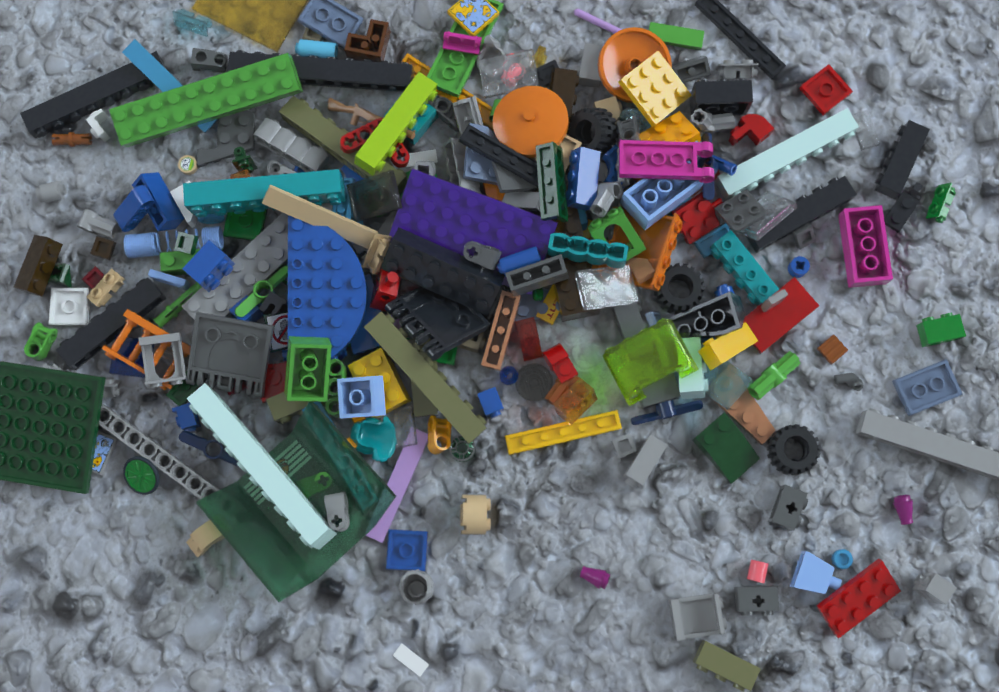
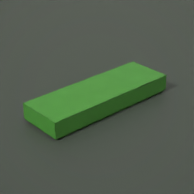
(678, 36)

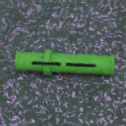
(161, 320)

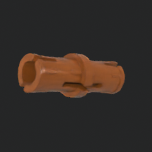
(71, 139)

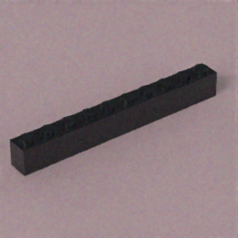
(338, 72)

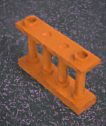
(149, 330)

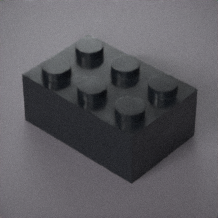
(722, 96)

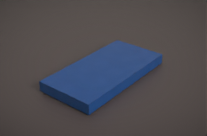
(363, 341)

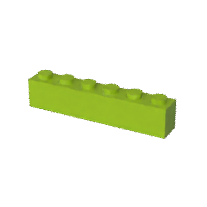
(395, 124)

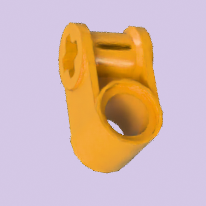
(439, 430)

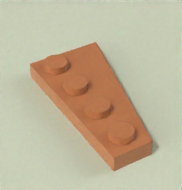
(750, 417)

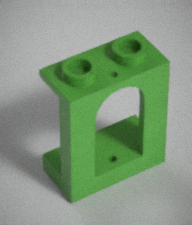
(618, 217)

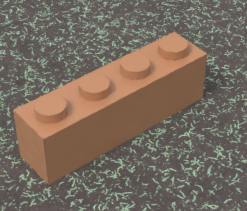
(501, 331)

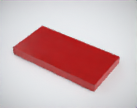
(781, 318)

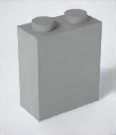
(644, 462)

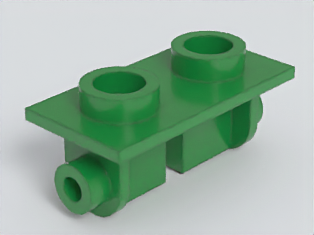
(943, 195)

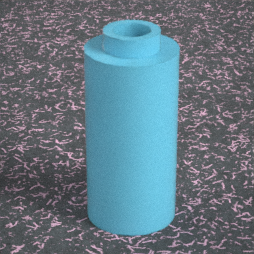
(317, 48)

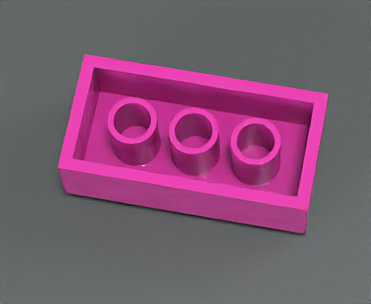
(865, 246)

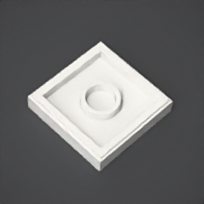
(69, 307)

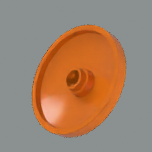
(624, 53)
(529, 119)

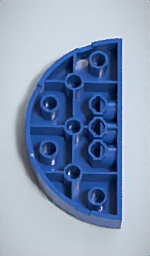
(323, 285)

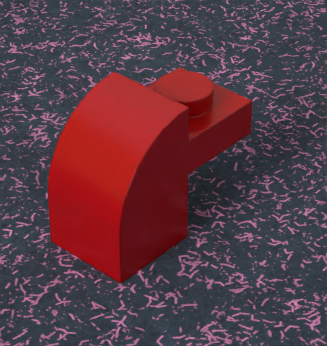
(754, 127)
(559, 362)

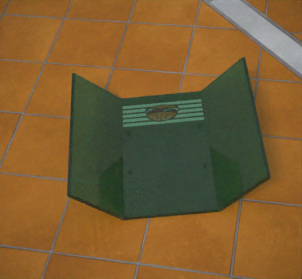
(262, 533)

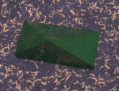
(61, 275)

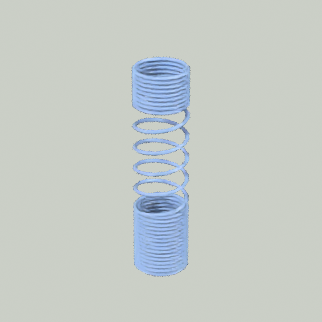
(149, 244)

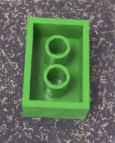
(307, 368)

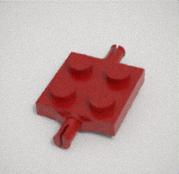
(697, 217)

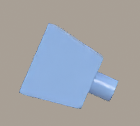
(814, 574)

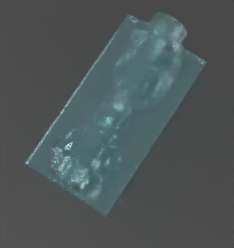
(186, 20)

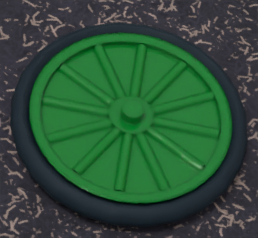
(141, 475)

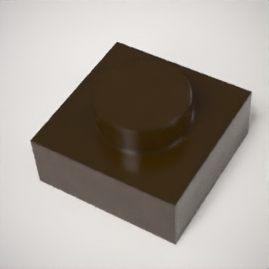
(103, 248)

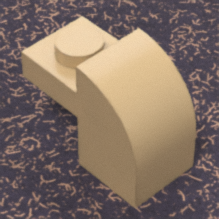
(204, 538)

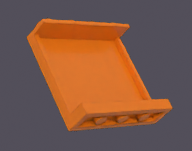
(659, 243)

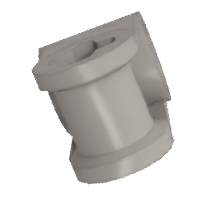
(336, 508)

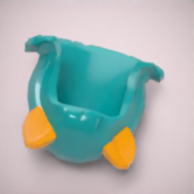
(373, 437)

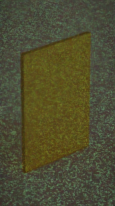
(259, 20)

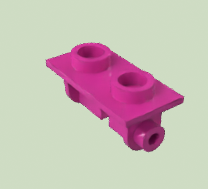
(461, 42)

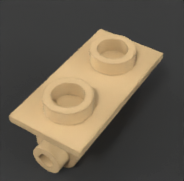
(376, 252)
(100, 294)

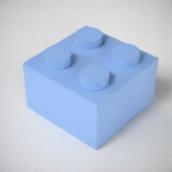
(361, 397)

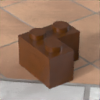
(370, 46)

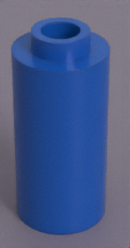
(519, 260)

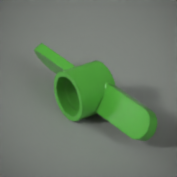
(254, 299)

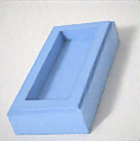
(169, 279)

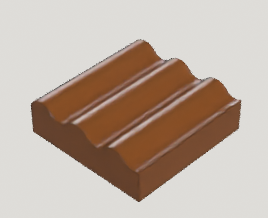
(832, 349)

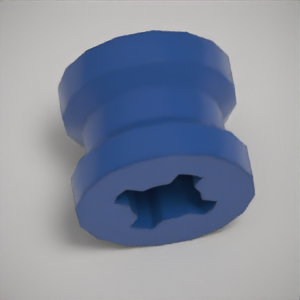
(795, 270)

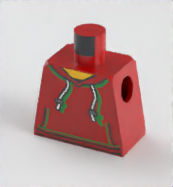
(385, 284)

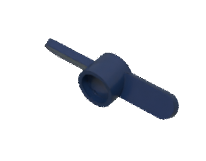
(708, 188)
(667, 410)
(202, 444)

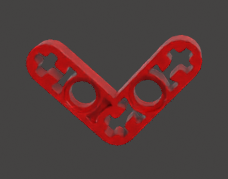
(356, 145)

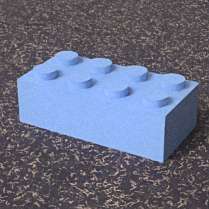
(654, 198)

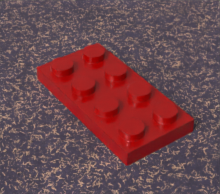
(858, 598)

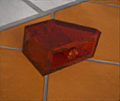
(528, 339)

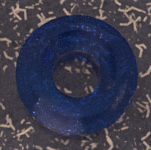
(505, 371)

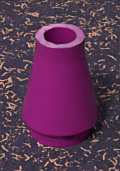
(904, 508)
(596, 577)

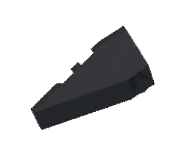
(712, 317)

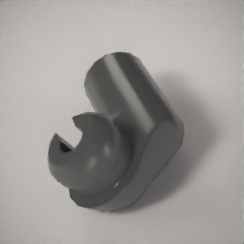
(850, 379)

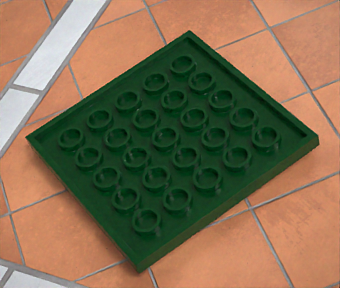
(48, 426)

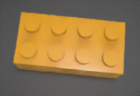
(674, 128)

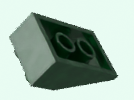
(726, 448)

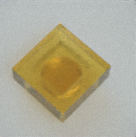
(540, 56)

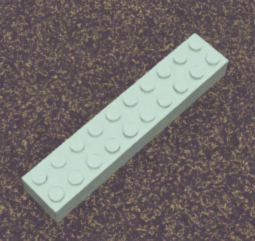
(261, 466)

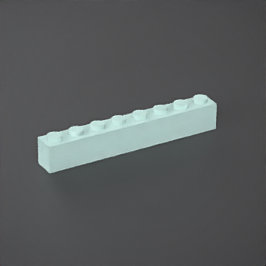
(788, 153)

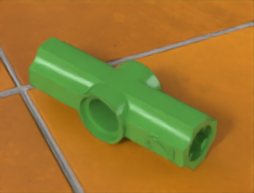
(773, 375)

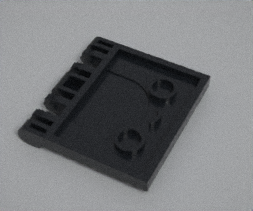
(436, 318)

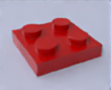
(826, 89)

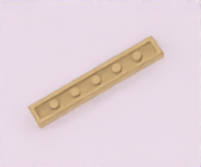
(318, 216)

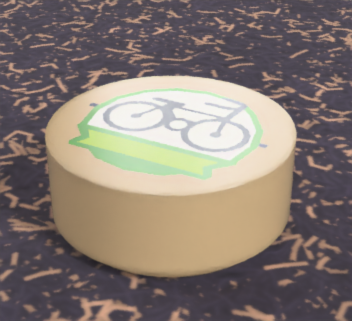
(187, 165)

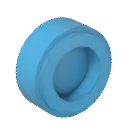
(842, 559)

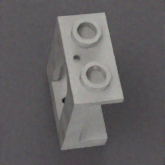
(148, 359)

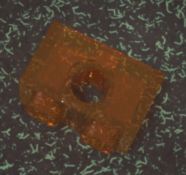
(575, 401)

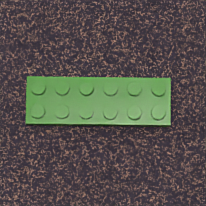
(452, 67)

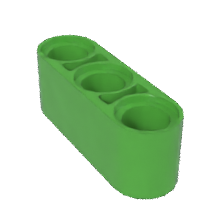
(332, 398)

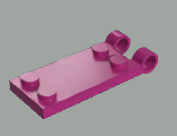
(664, 160)

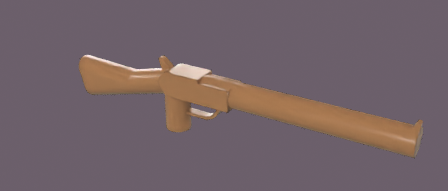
(357, 111)

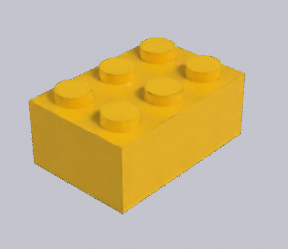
(380, 364)

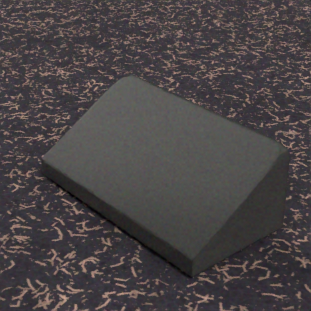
(692, 69)

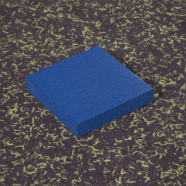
(406, 550)

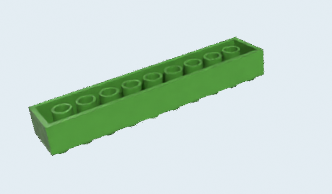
(206, 100)

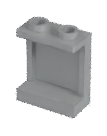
(697, 616)

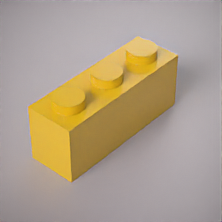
(726, 346)

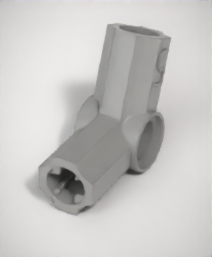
(711, 123)

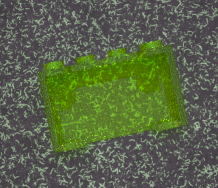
(648, 358)

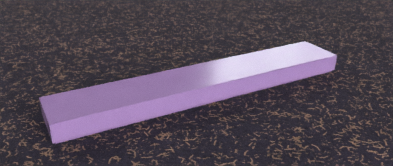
(399, 483)

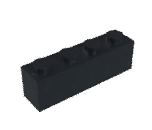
(901, 160)

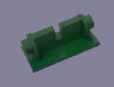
(243, 161)

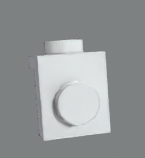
(95, 120)

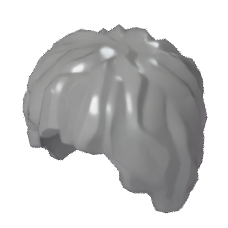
(416, 587)

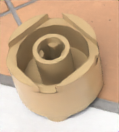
(474, 514)

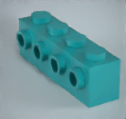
(744, 268)

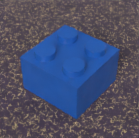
(209, 266)

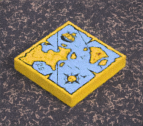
(473, 15)

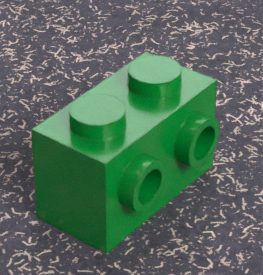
(940, 330)

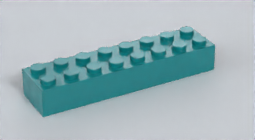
(247, 193)

